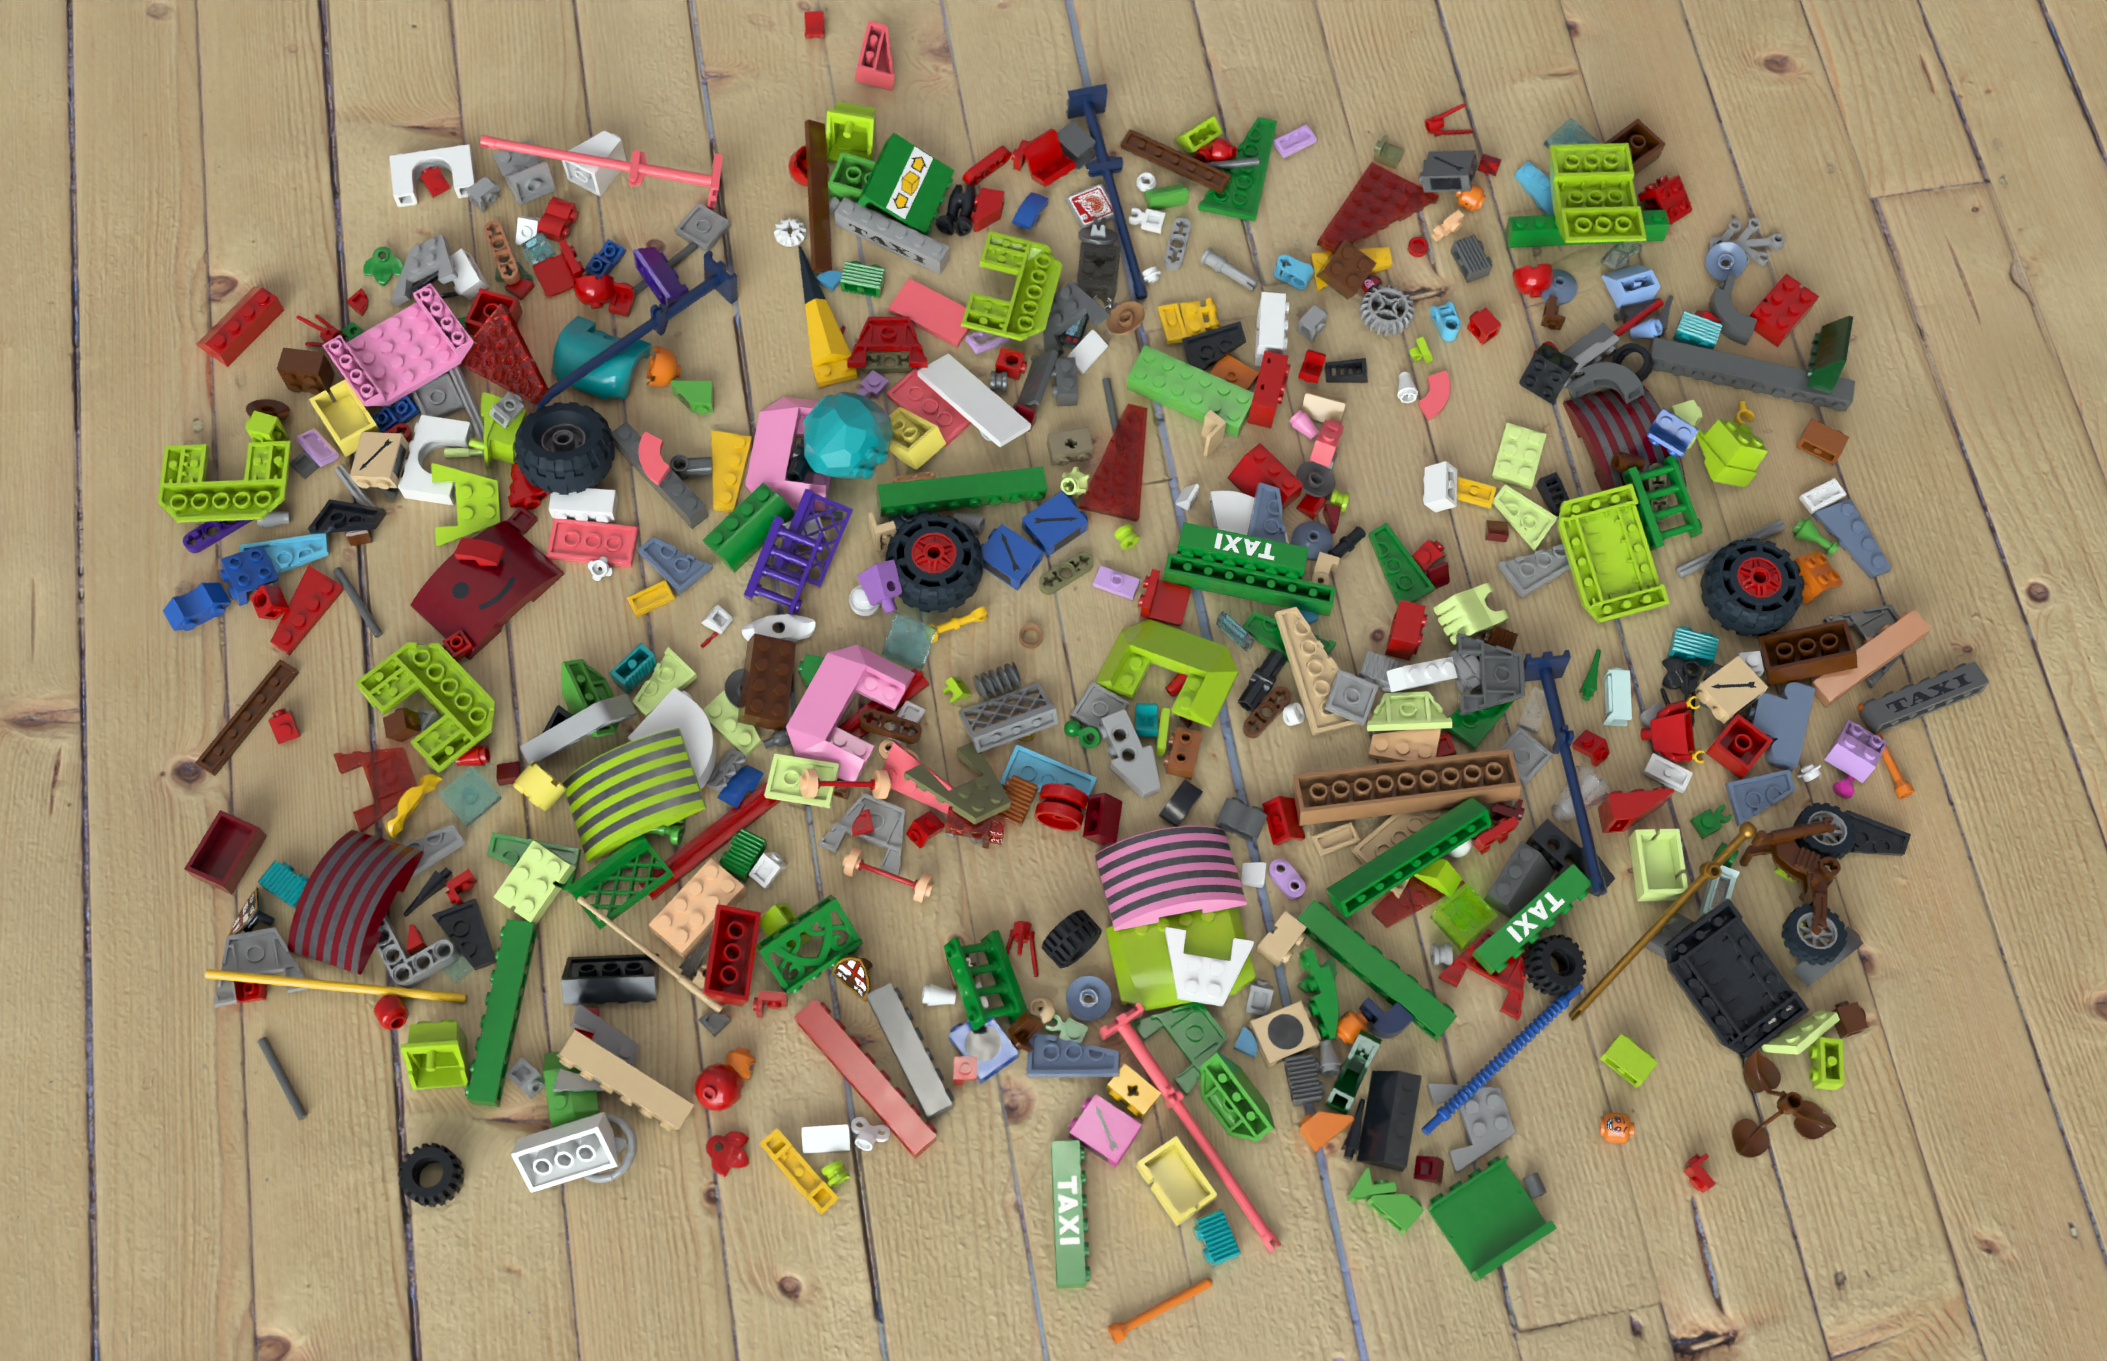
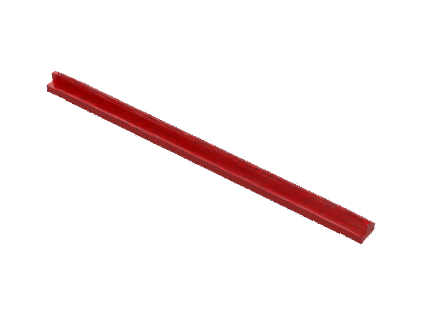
(755, 806)

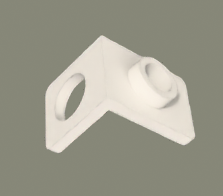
(526, 228)

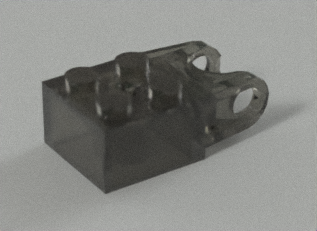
(1099, 272)

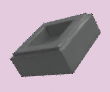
(304, 465)

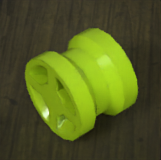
(1340, 499)
(1126, 536)
(835, 1173)

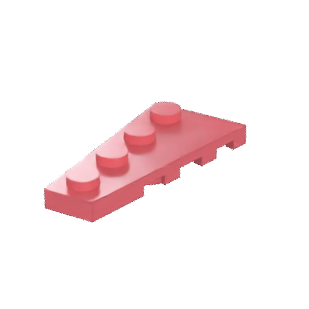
(900, 761)

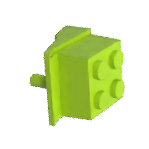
(851, 131)
(497, 441)
(1731, 452)
(436, 1055)

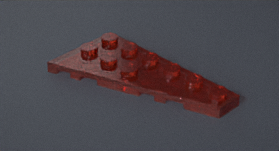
(1118, 477)

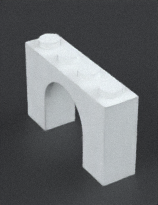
(408, 168)
(430, 435)

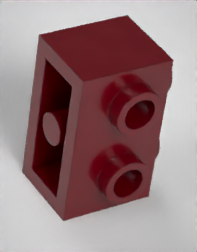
(1102, 819)

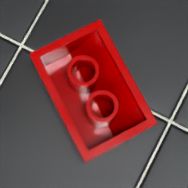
(1265, 468)

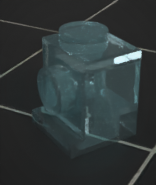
(537, 249)

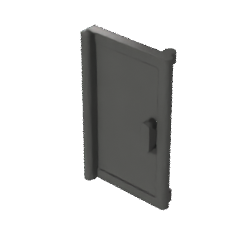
(1037, 378)

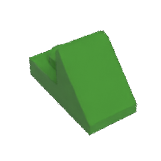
(1365, 1190)

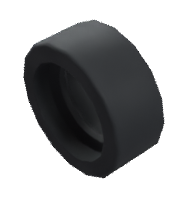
(1629, 348)

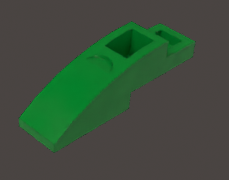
(1325, 1002)

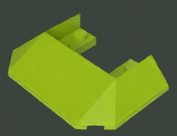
(1032, 295)
(192, 499)
(1206, 663)
(438, 677)

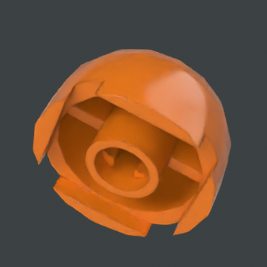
(662, 368)

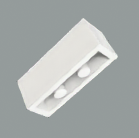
(589, 505)
(1421, 674)

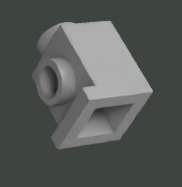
(483, 193)
(1312, 323)
(506, 415)

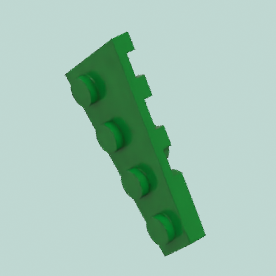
(1267, 632)

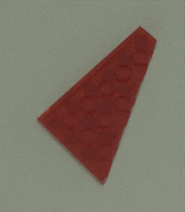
(1373, 205)
(504, 357)

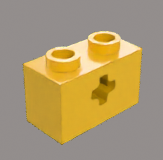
(1128, 1080)

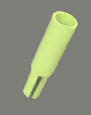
(462, 452)

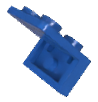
(247, 572)

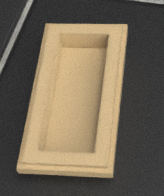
(1335, 838)

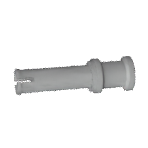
(1221, 265)

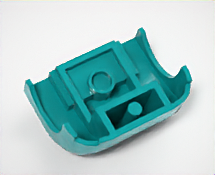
(581, 343)

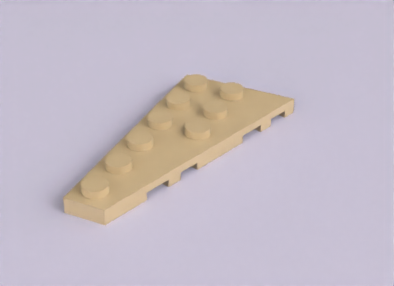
(1312, 671)
(1391, 833)

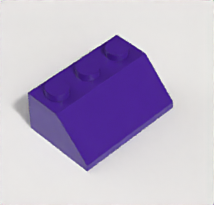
(658, 275)

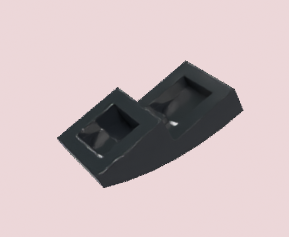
(1180, 803)

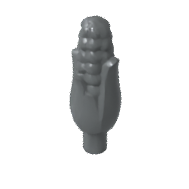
(780, 739)

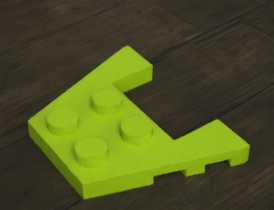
(475, 499)

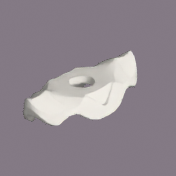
(795, 627)

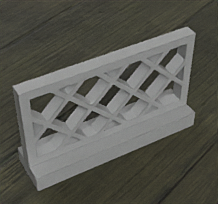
(1012, 727)

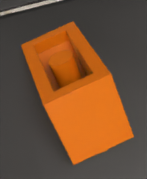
(1323, 1127)

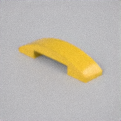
(798, 1171)

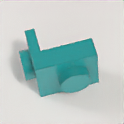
(1146, 719)

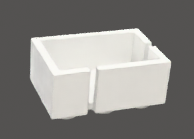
(1271, 325)

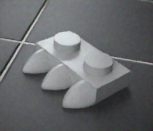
(725, 770)

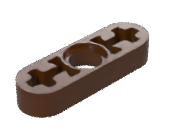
(1252, 719)
(894, 734)

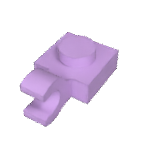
(873, 385)

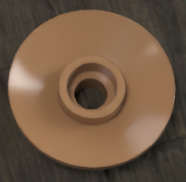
(1125, 318)

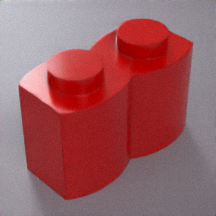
(557, 219)

